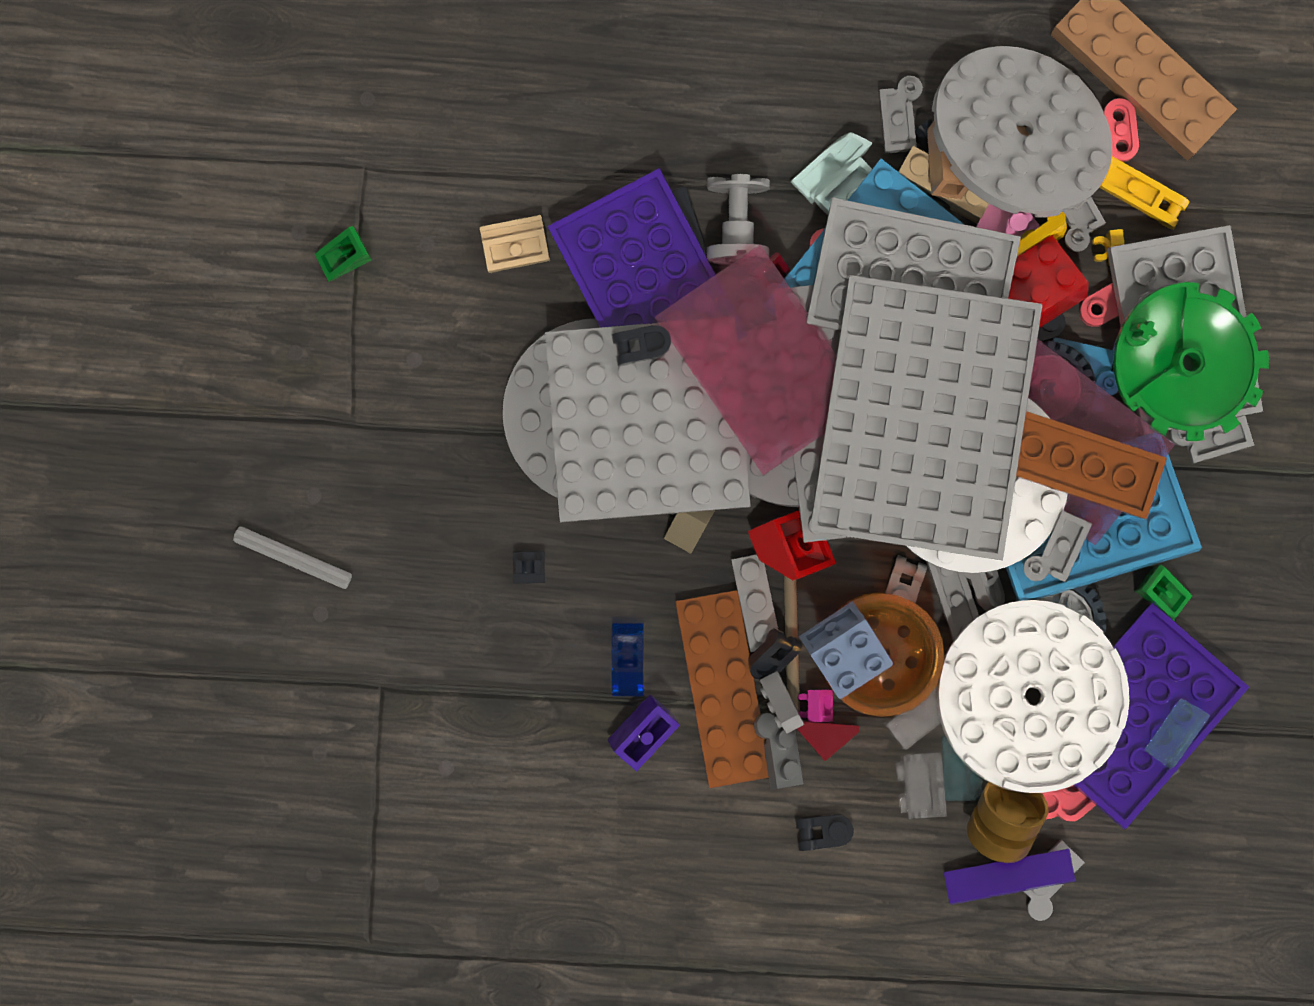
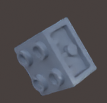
(846, 650)

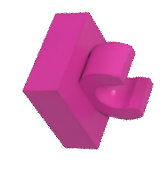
(819, 705)

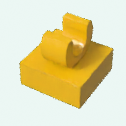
(1111, 239)

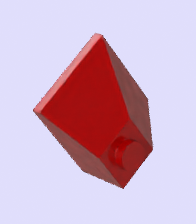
(782, 548)

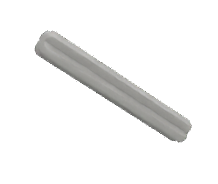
(292, 557)

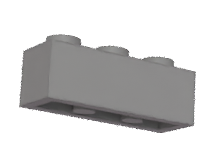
(780, 702)

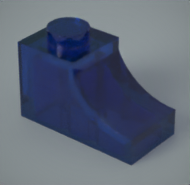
(627, 659)

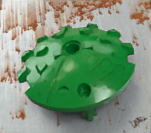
(1222, 352)

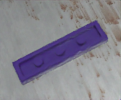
(1009, 878)

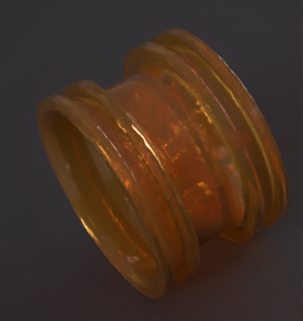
(923, 643)

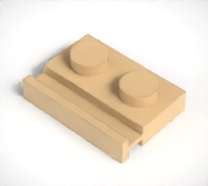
(514, 243)

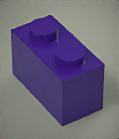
(643, 732)

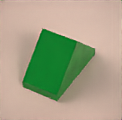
(342, 254)
(1163, 591)

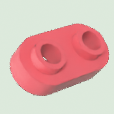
(1124, 130)
(1106, 300)

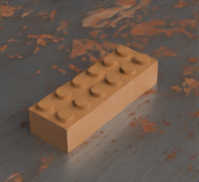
(1144, 72)

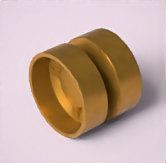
(1006, 823)

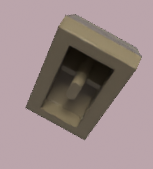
(688, 528)

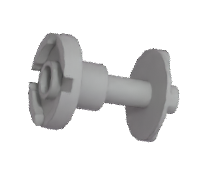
(738, 231)

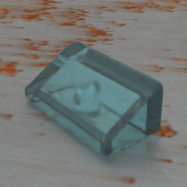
(1177, 733)
(959, 779)

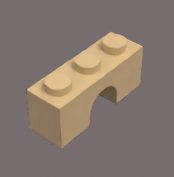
(917, 171)

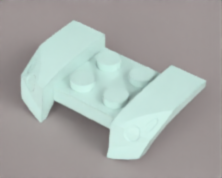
(835, 171)

